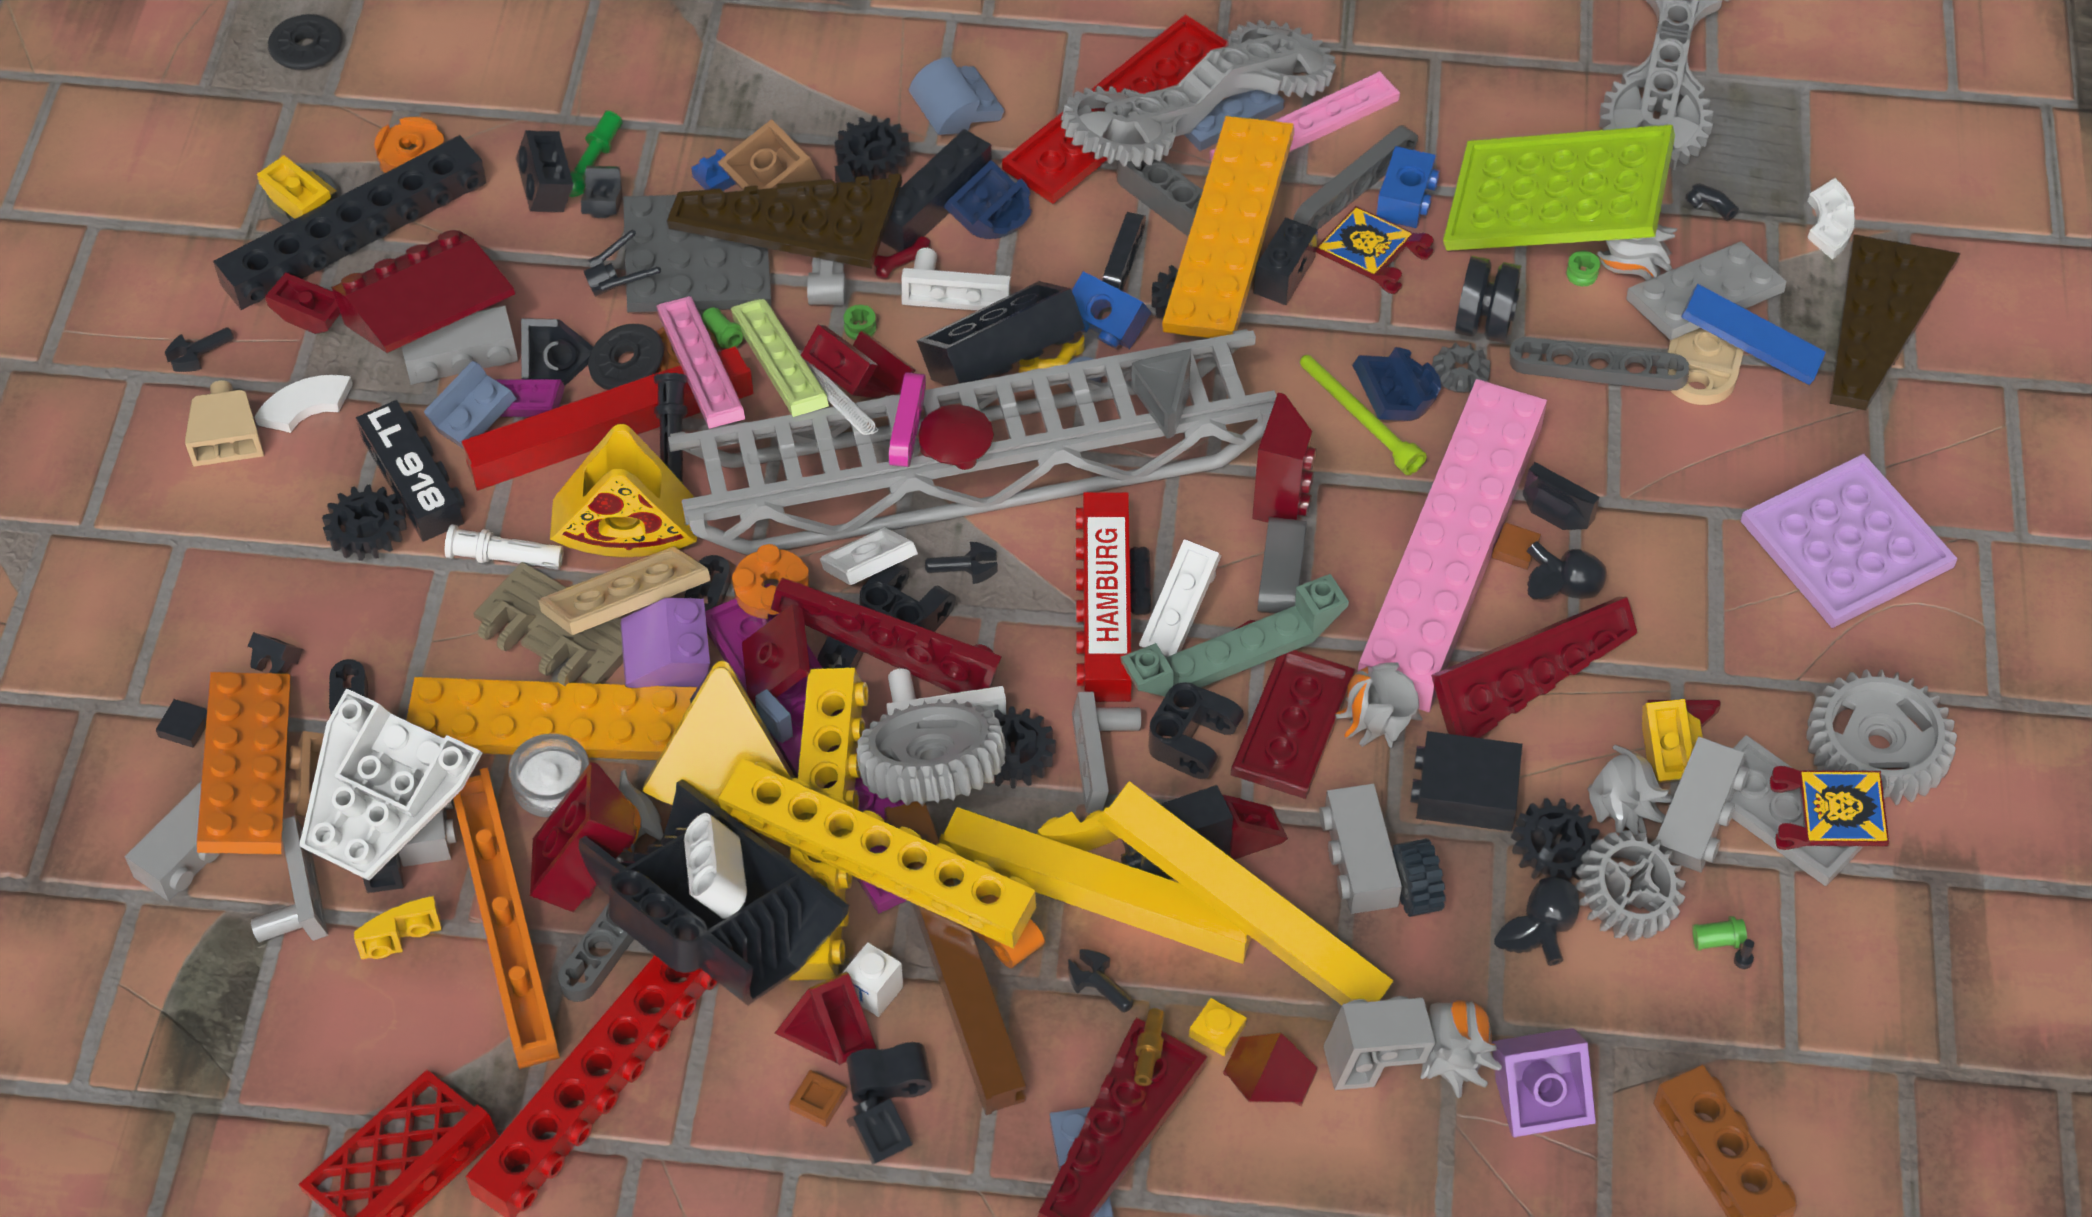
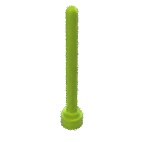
(1406, 455)

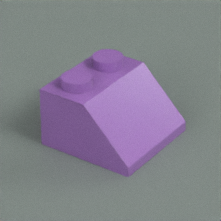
(666, 644)
(1545, 1081)

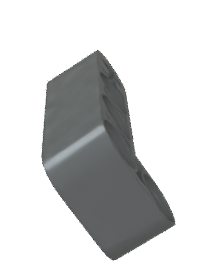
(1162, 191)

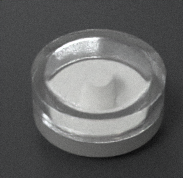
(545, 771)

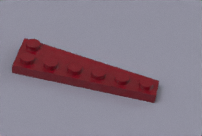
(924, 653)
(1504, 679)
(1121, 1124)

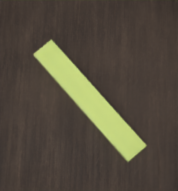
(779, 357)

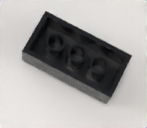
(1002, 334)

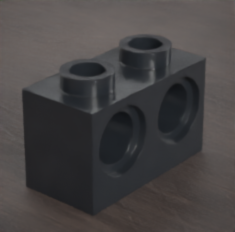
(544, 171)

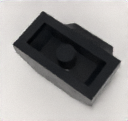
(1559, 499)

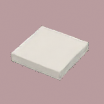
(868, 556)

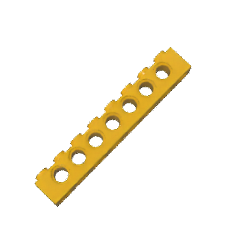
(826, 693)
(999, 920)

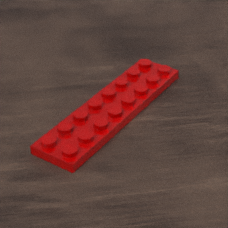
(1055, 165)

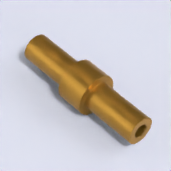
(1149, 1046)

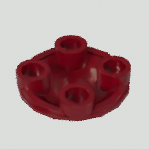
(955, 435)

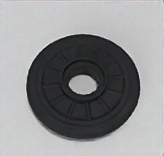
(325, 45)
(635, 338)

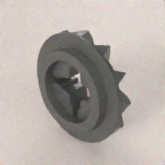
(1460, 378)

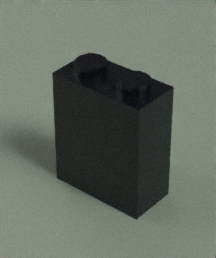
(1467, 781)
(1203, 812)

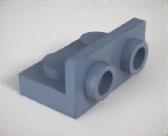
(469, 405)

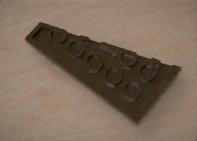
(802, 218)
(1883, 305)

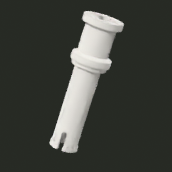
(486, 546)

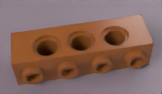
(1724, 1175)

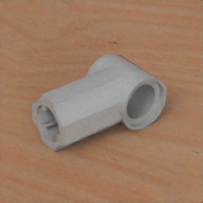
(826, 283)

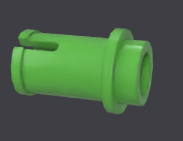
(726, 332)
(1719, 934)

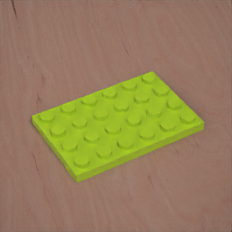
(1560, 188)

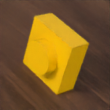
(1217, 1027)

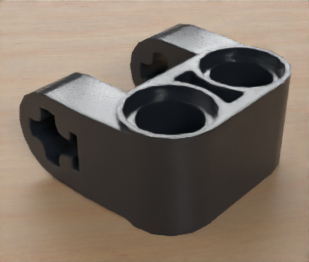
(884, 595)
(1204, 709)

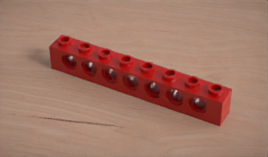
(573, 1080)

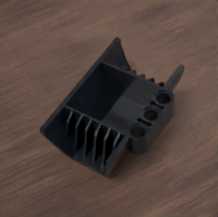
(750, 952)

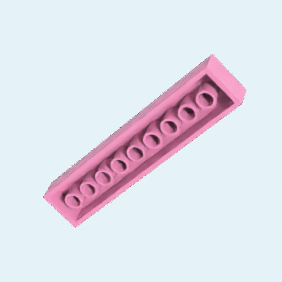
(1455, 535)

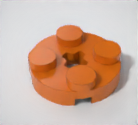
(411, 130)
(759, 566)

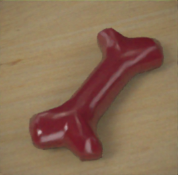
(887, 264)

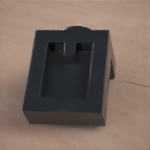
(879, 1129)

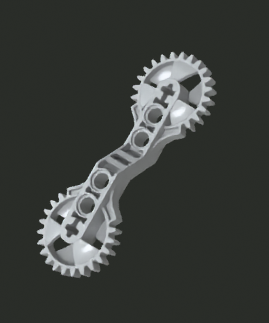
(1691, 116)
(1145, 125)

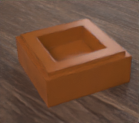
(1513, 545)
(818, 1098)

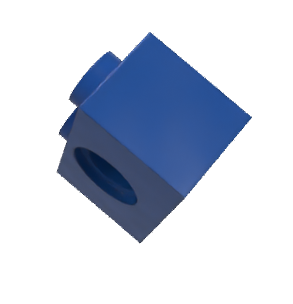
(1407, 186)
(1126, 316)

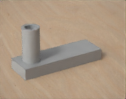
(1087, 724)
(308, 907)

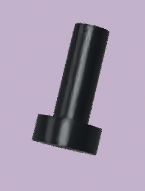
(1744, 958)

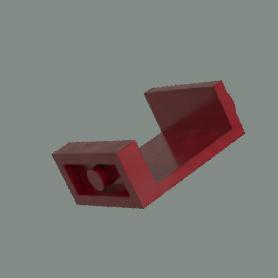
(859, 368)

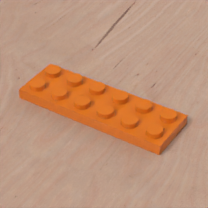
(244, 764)

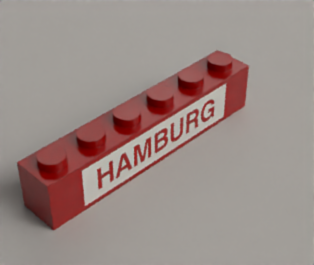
(1106, 595)

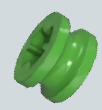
(1583, 259)
(859, 313)

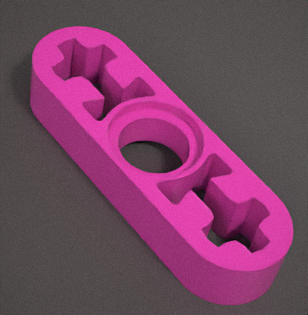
(907, 419)

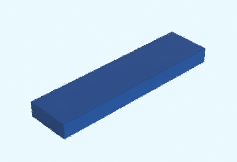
(1753, 334)

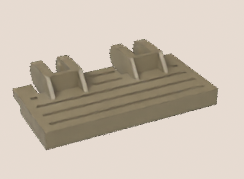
(518, 604)

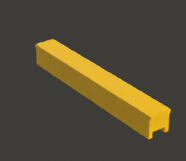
(1096, 884)
(1243, 898)

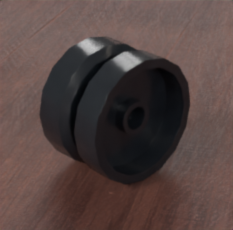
(1494, 300)

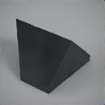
(552, 350)

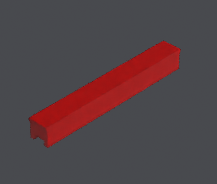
(581, 425)

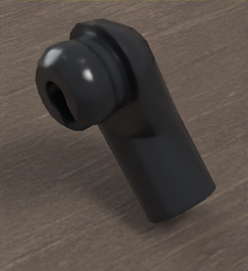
(1715, 198)

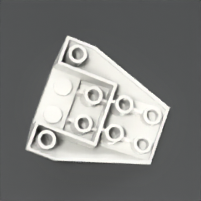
(378, 784)

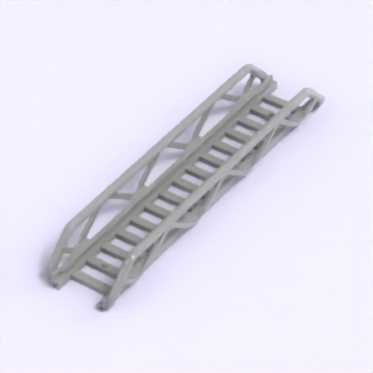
(1048, 448)

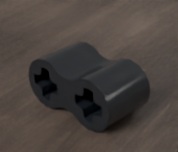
(889, 1072)

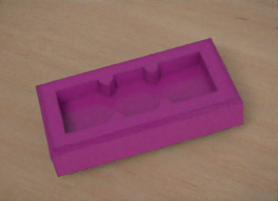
(532, 396)

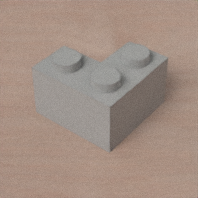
(1376, 1036)

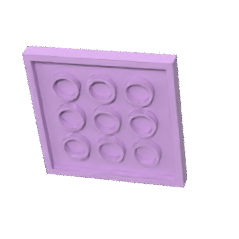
(1848, 540)

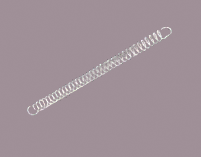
(844, 412)

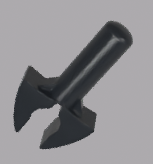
(193, 350)
(968, 563)
(1097, 979)

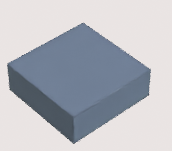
(774, 716)

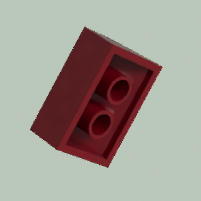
(1284, 465)
(589, 809)

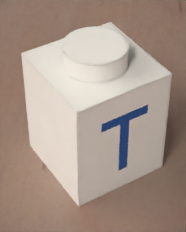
(875, 978)

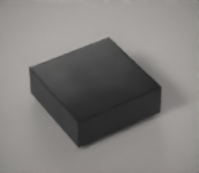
(182, 723)

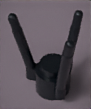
(604, 277)

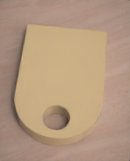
(1710, 363)

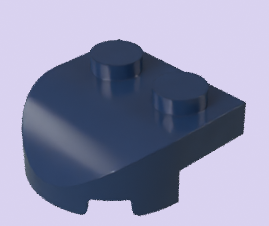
(991, 203)
(1398, 385)

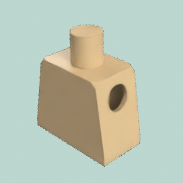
(221, 427)

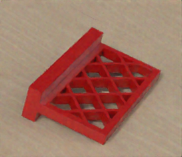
(419, 1175)

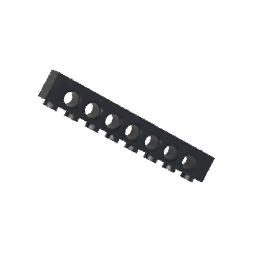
(351, 221)

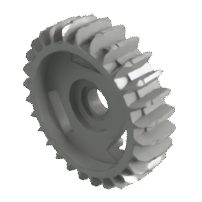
(1883, 709)
(931, 752)

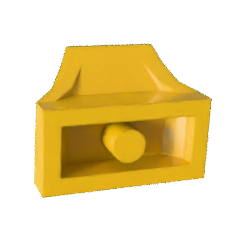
(294, 188)
(1669, 737)

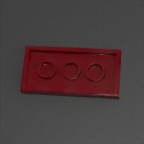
(1292, 723)

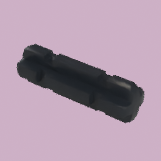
(1140, 580)

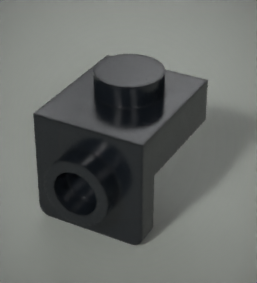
(602, 191)

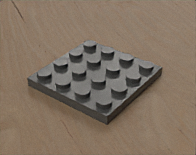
(691, 264)

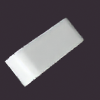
(715, 865)

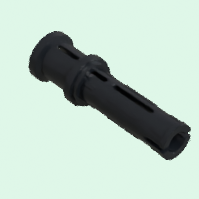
(671, 412)

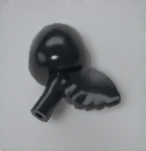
(1574, 575)
(1549, 910)

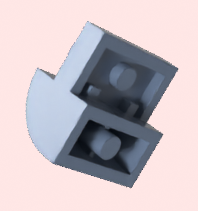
(954, 96)

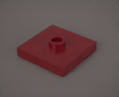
(776, 654)

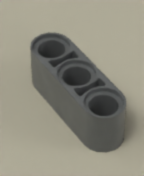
(1281, 564)

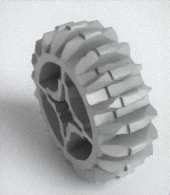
(1651, 887)

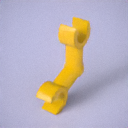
(1066, 354)

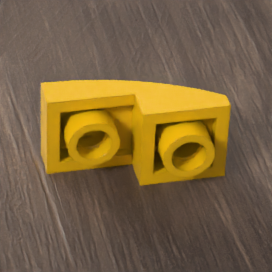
(1083, 835)
(384, 932)

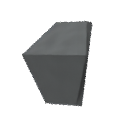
(1163, 387)

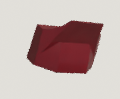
(303, 304)

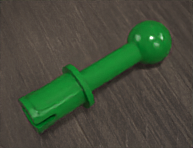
(598, 143)

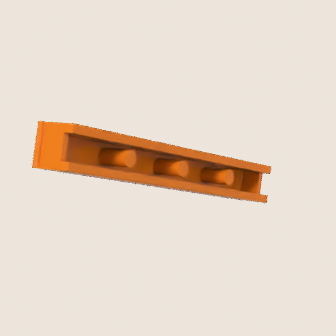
(505, 923)

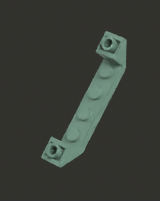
(1314, 610)

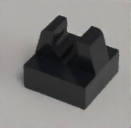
(273, 649)

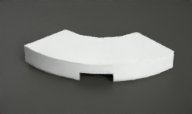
(1834, 216)
(303, 399)

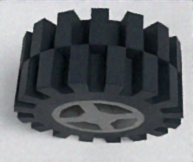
(1419, 877)

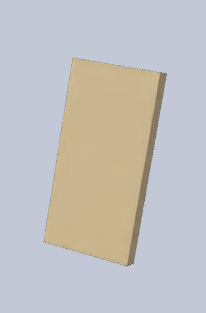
(623, 590)

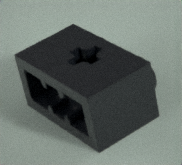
(1285, 261)

